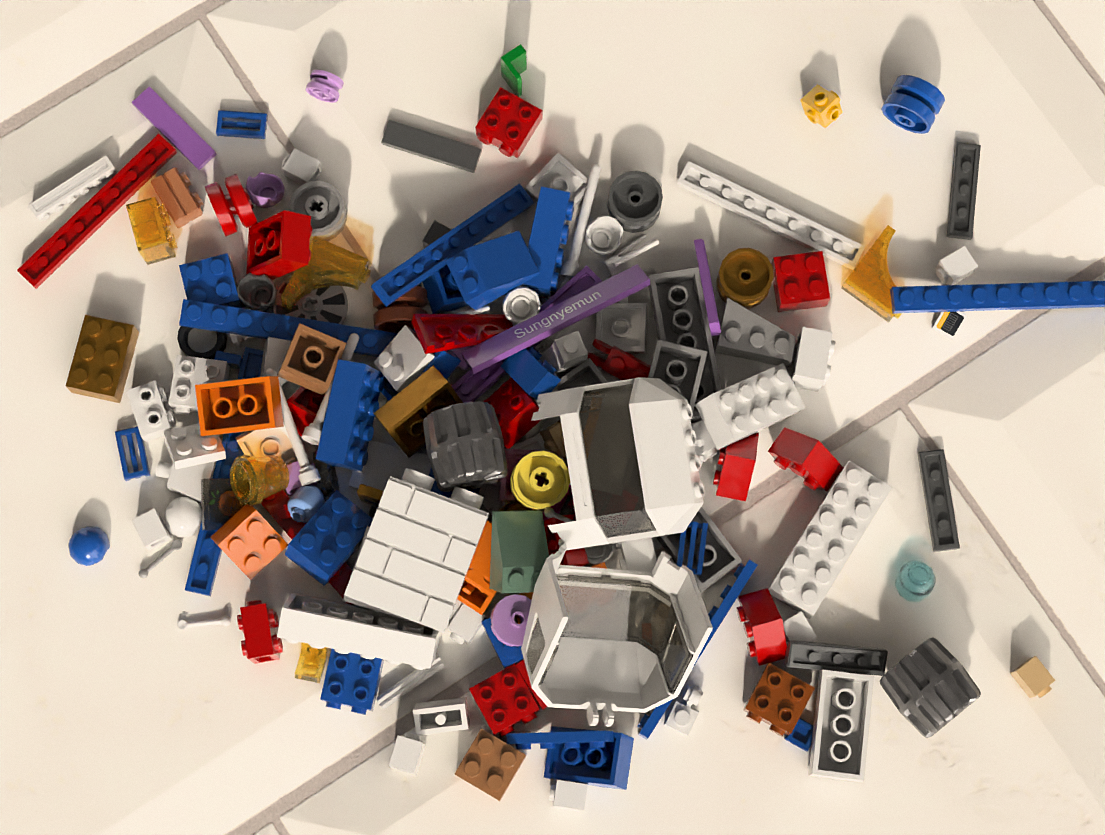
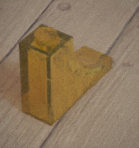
(327, 267)
(871, 279)

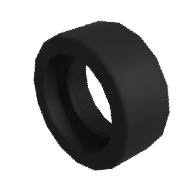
(182, 338)

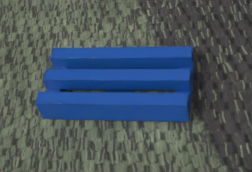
(241, 133)
(136, 474)
(694, 525)

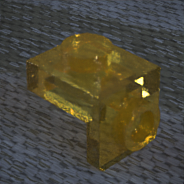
(311, 663)

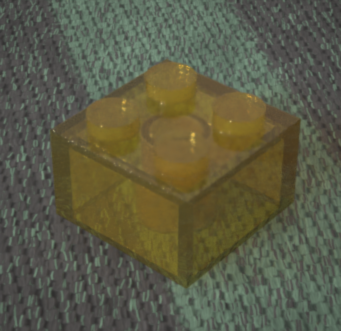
(152, 230)

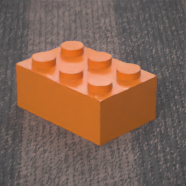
(239, 405)

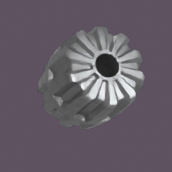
(465, 446)
(930, 687)

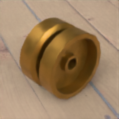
(757, 277)

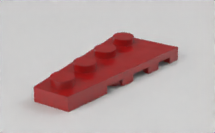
(455, 331)

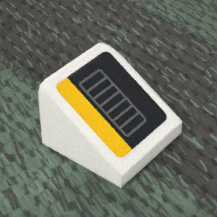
(950, 324)

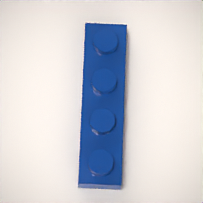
(570, 739)

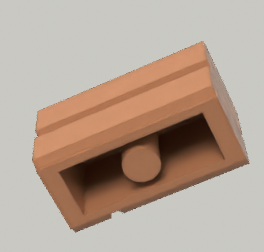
(177, 198)

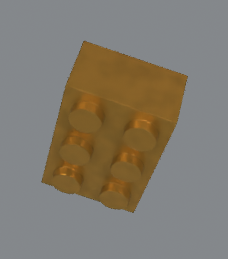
(102, 359)
(407, 410)

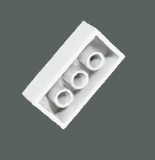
(750, 406)
(841, 725)

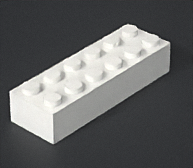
(829, 539)
(357, 631)

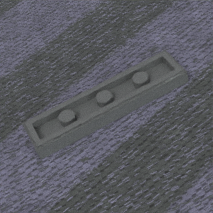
(431, 146)
(963, 191)
(938, 500)
(835, 657)

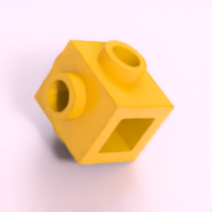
(821, 106)

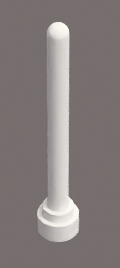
(571, 266)
(313, 432)
(308, 473)

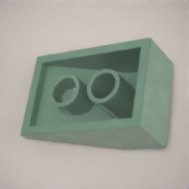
(517, 550)

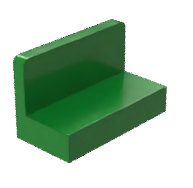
(512, 66)

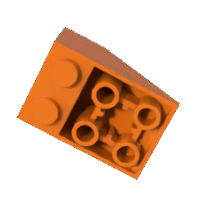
(475, 589)

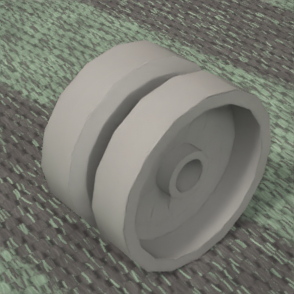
(321, 197)

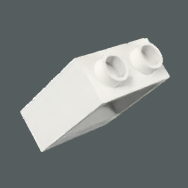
(418, 550)

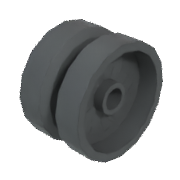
(635, 187)

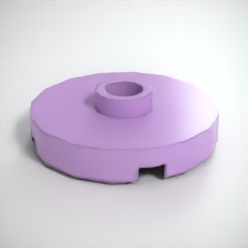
(503, 619)

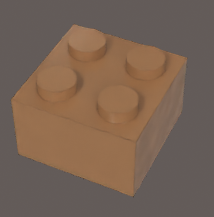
(311, 359)
(490, 765)

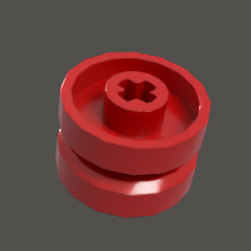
(231, 204)

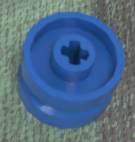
(913, 104)

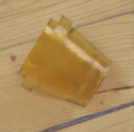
(257, 478)

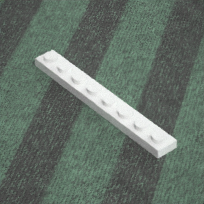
(770, 215)

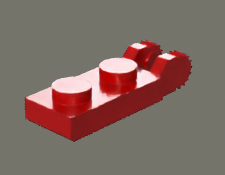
(619, 362)

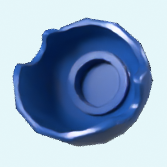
(88, 545)

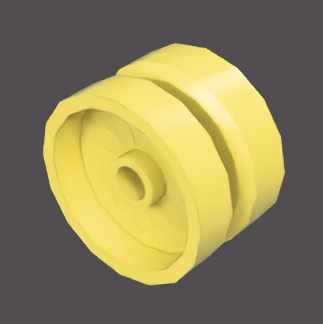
(552, 471)

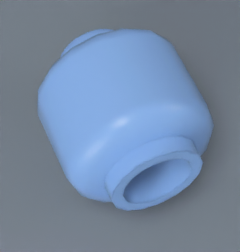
(305, 503)

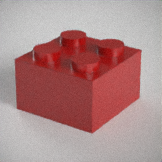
(800, 281)

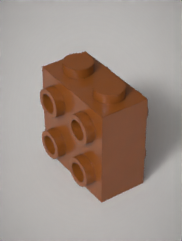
(778, 700)

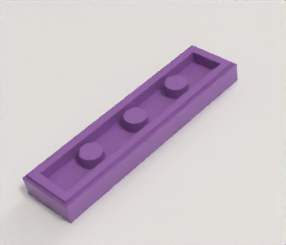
(174, 128)
(707, 287)

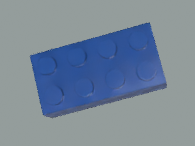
(546, 238)
(350, 415)

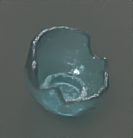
(915, 581)

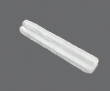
(409, 683)

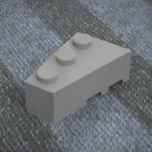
(753, 337)

